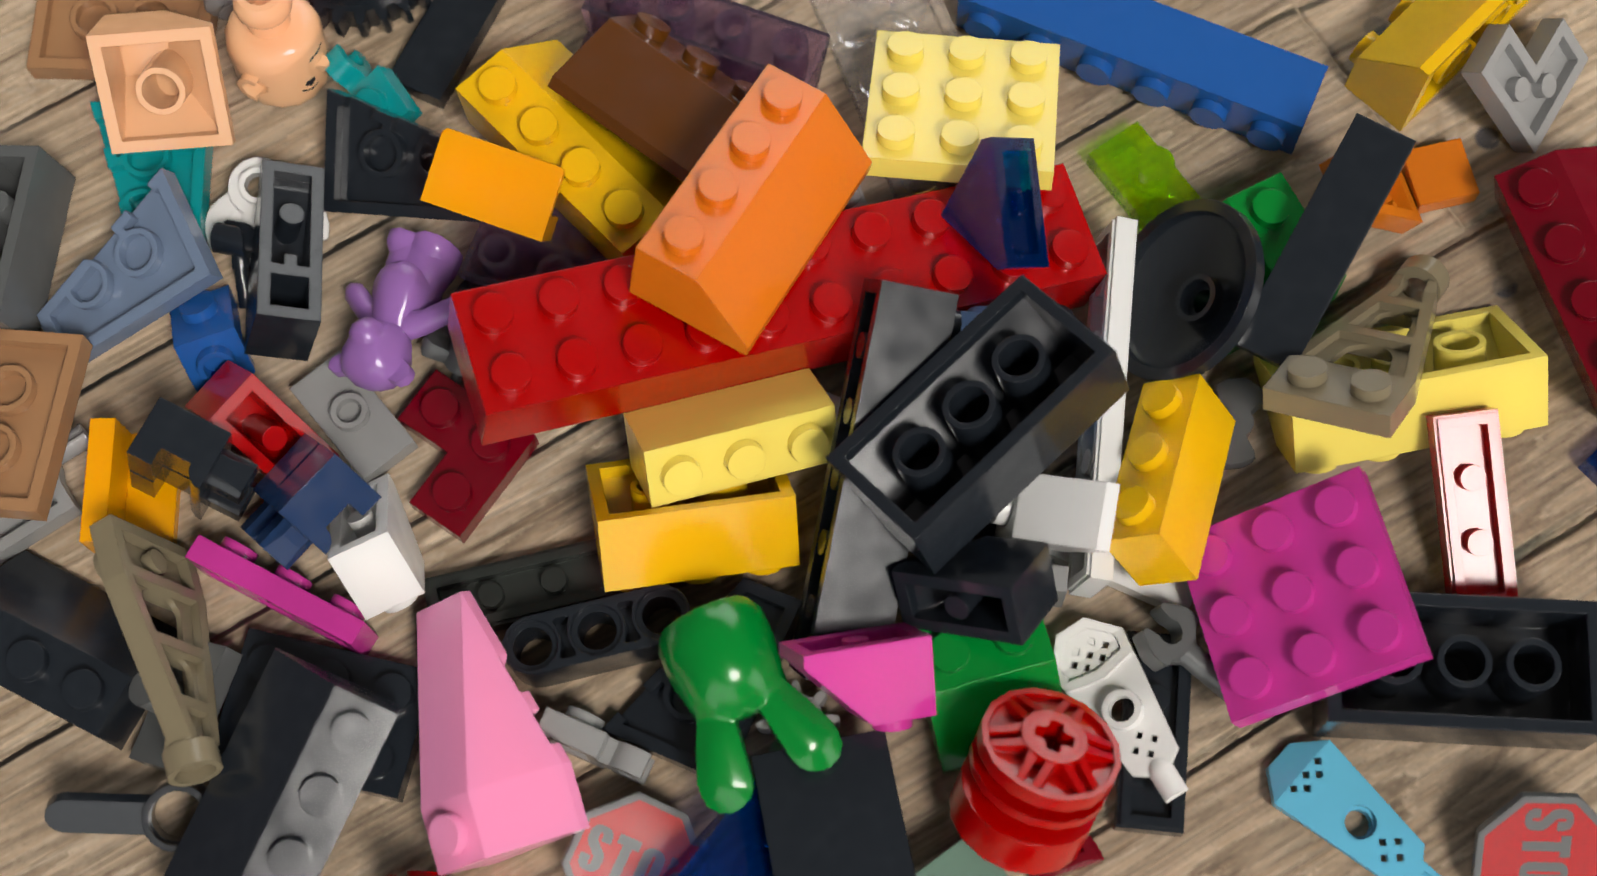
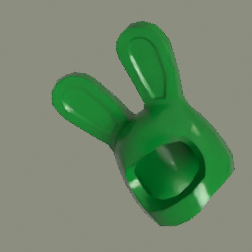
(727, 671)

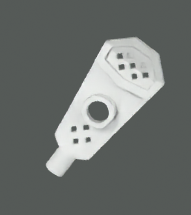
(1116, 679)

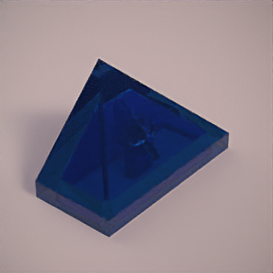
(1001, 204)

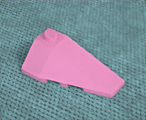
(484, 761)

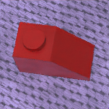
(259, 421)

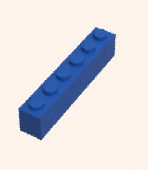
(1166, 61)

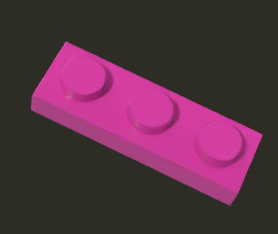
(283, 592)

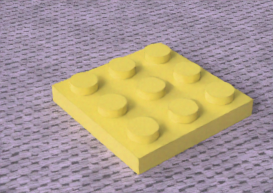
(947, 93)

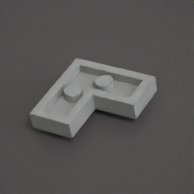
(1523, 84)

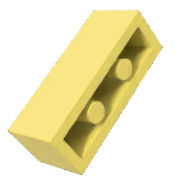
(730, 436)

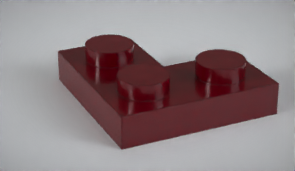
(469, 474)

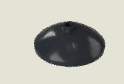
(1193, 289)

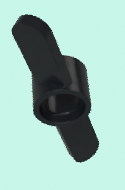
(115, 813)

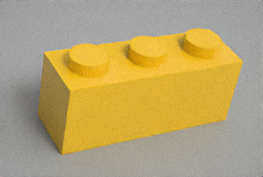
(1170, 480)

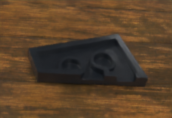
(377, 161)
(661, 720)

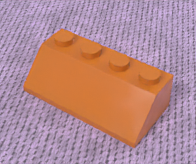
(751, 211)

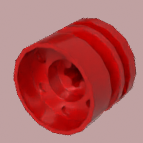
(1034, 780)

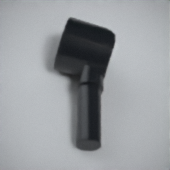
(235, 240)

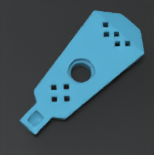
(1332, 798)

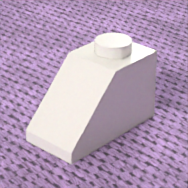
(1063, 512)
(378, 554)

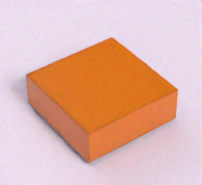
(1440, 176)

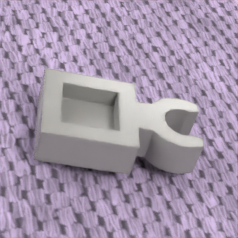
(582, 737)

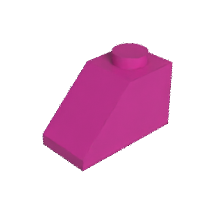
(871, 672)

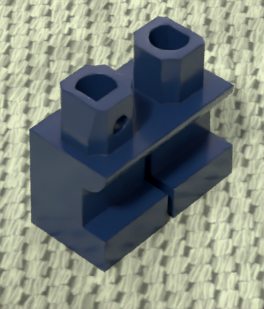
(302, 499)

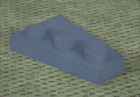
(139, 274)

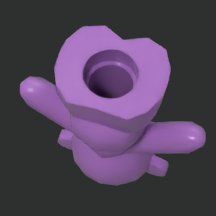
(402, 307)

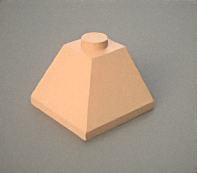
(159, 82)

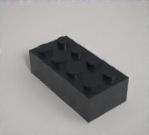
(1496, 678)

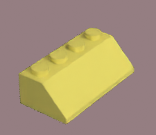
(1470, 364)

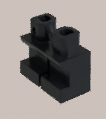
(192, 457)

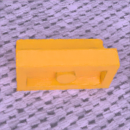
(494, 185)
(110, 488)

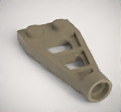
(1356, 398)
(153, 569)

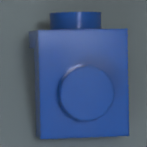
(208, 334)

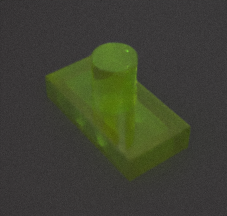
(1140, 174)

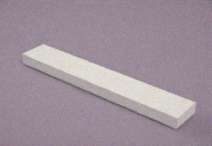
(1101, 444)

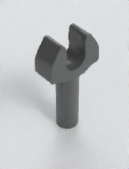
(1183, 647)

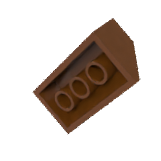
(651, 90)

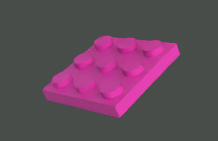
(1304, 599)

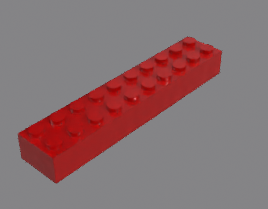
(588, 349)

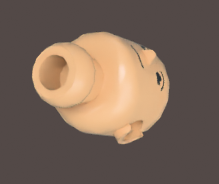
(277, 50)

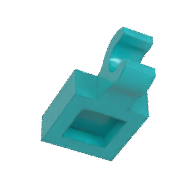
(374, 86)

